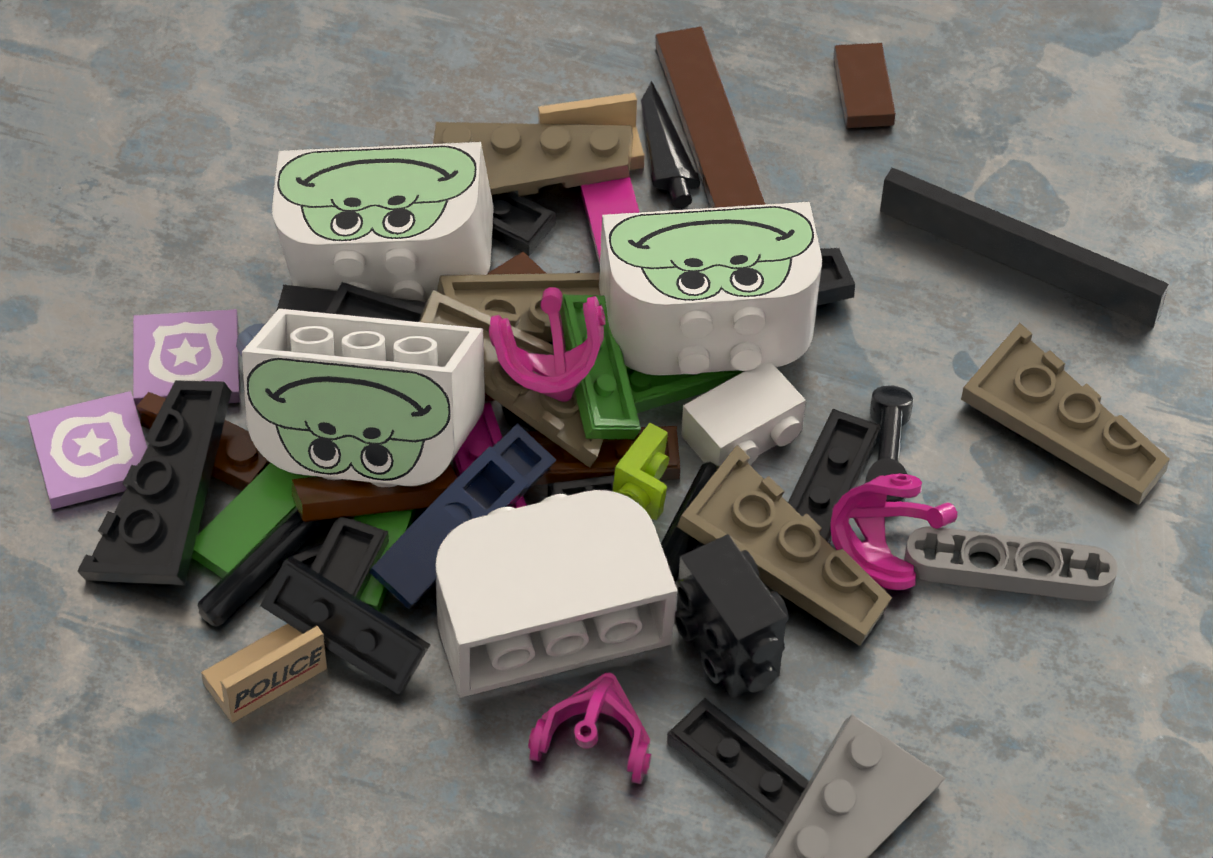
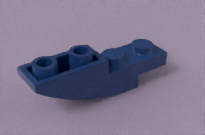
(489, 483)

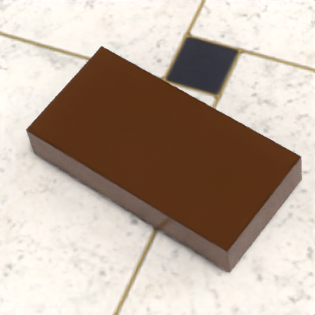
(864, 85)

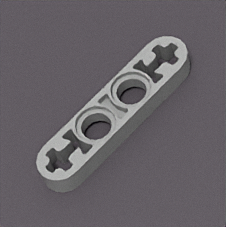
(1010, 572)

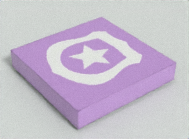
(185, 349)
(87, 448)

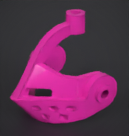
(560, 371)
(868, 509)
(599, 696)

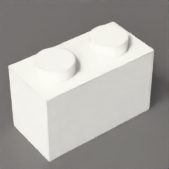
(746, 411)

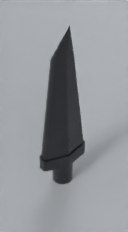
(667, 155)

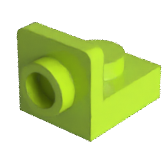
(641, 469)

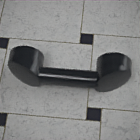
(890, 409)

